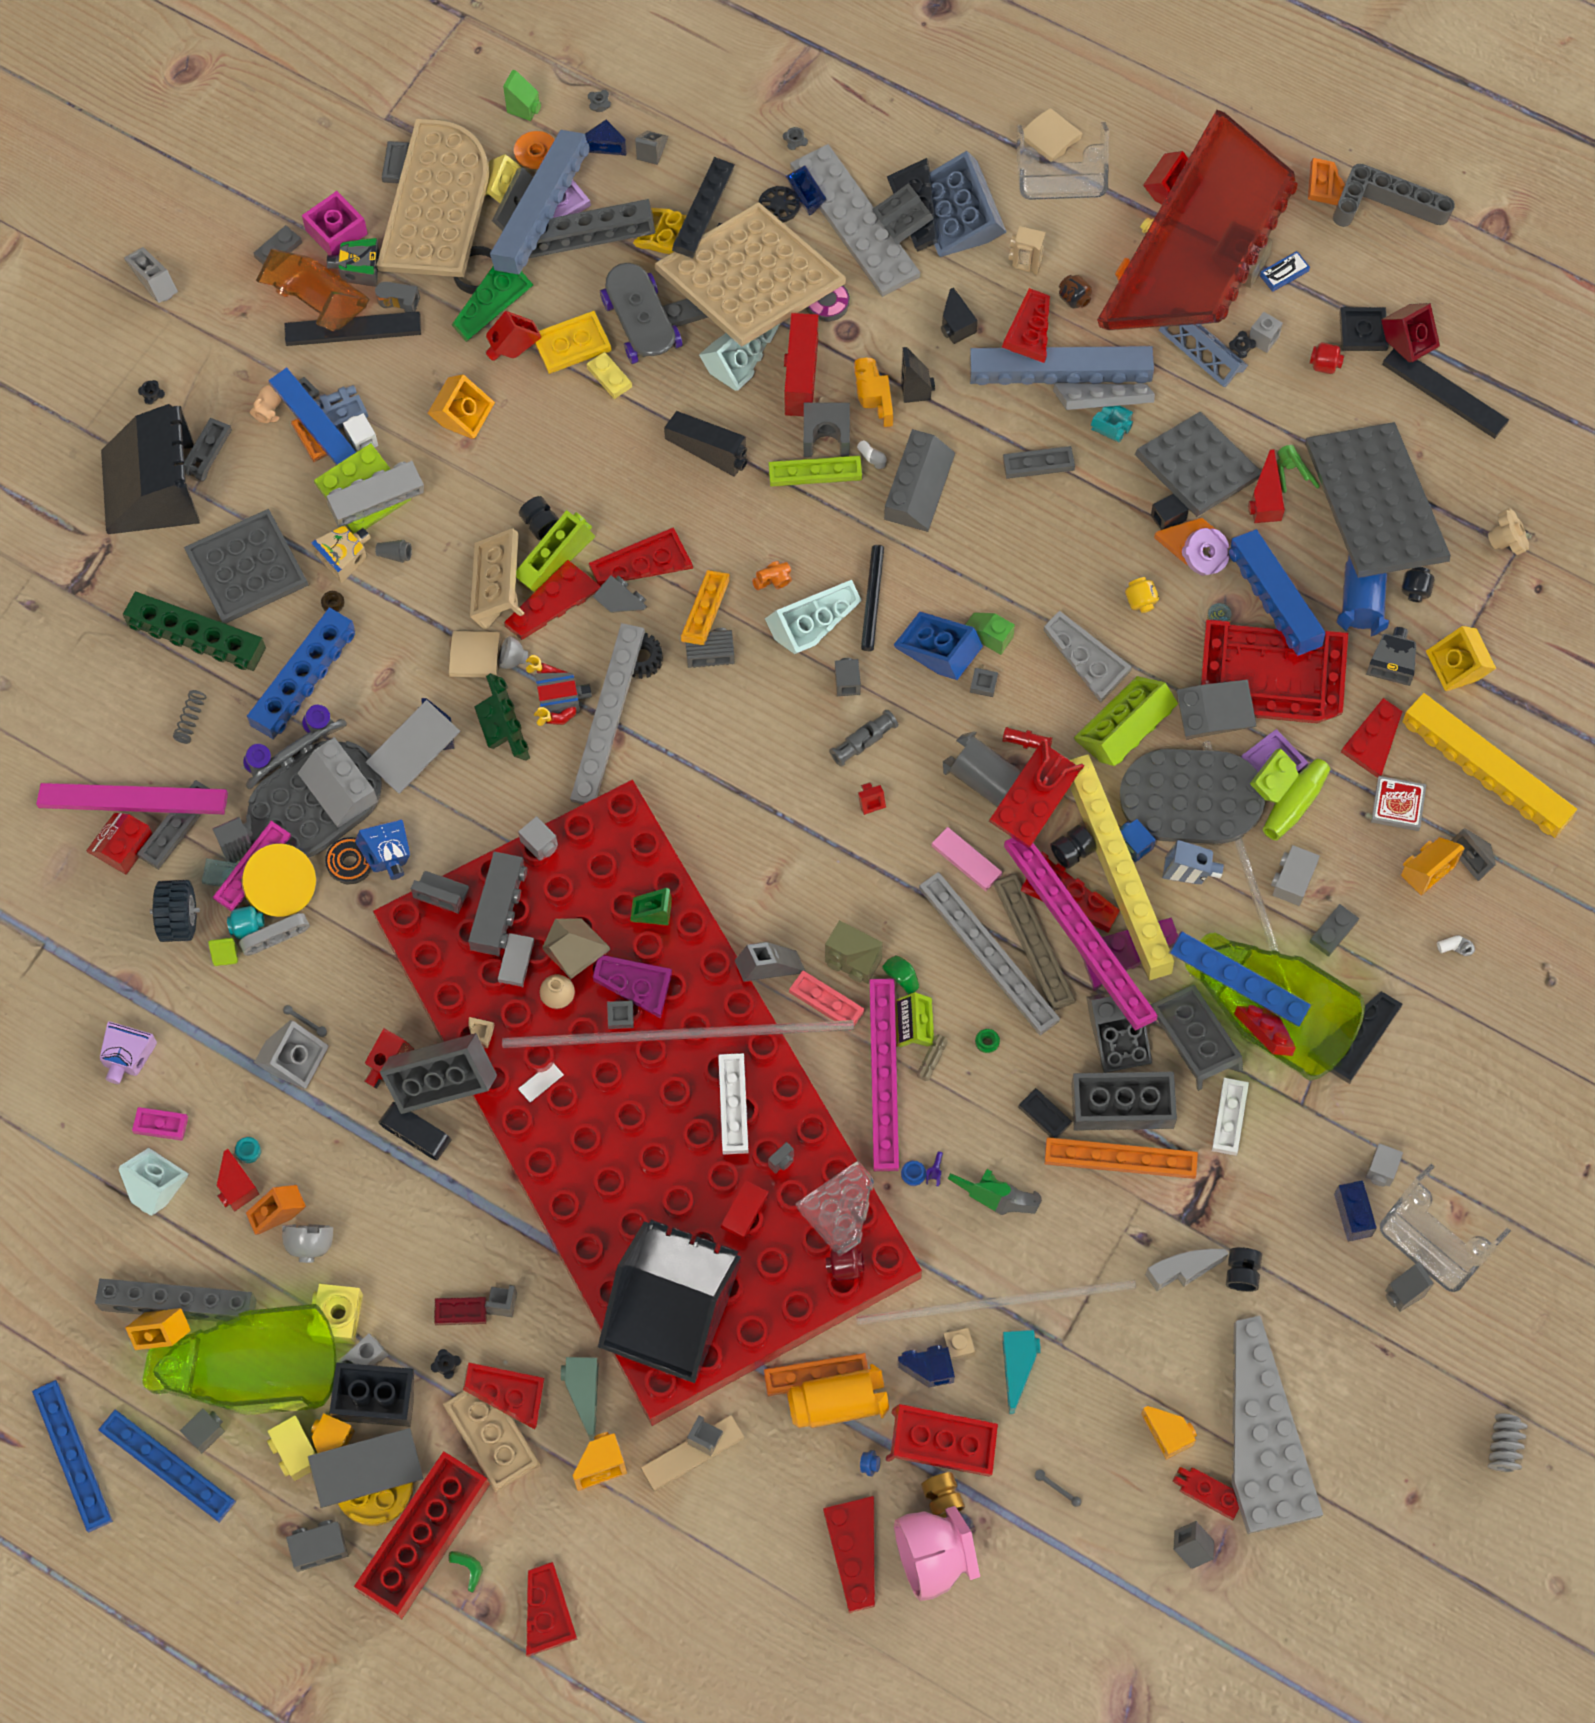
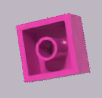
(334, 223)

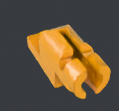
(873, 389)

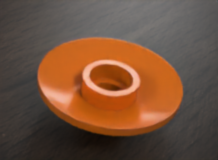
(530, 144)

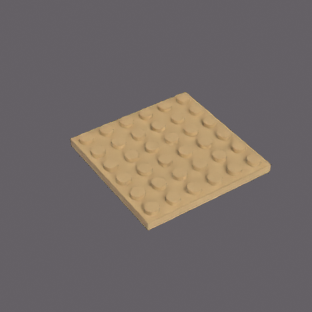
(751, 274)

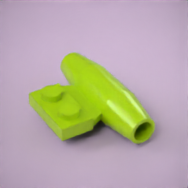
(1289, 791)

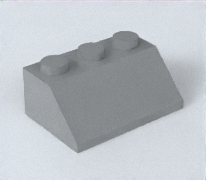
(337, 783)

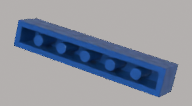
(1276, 592)

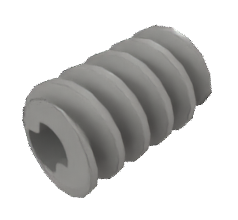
(1506, 1443)

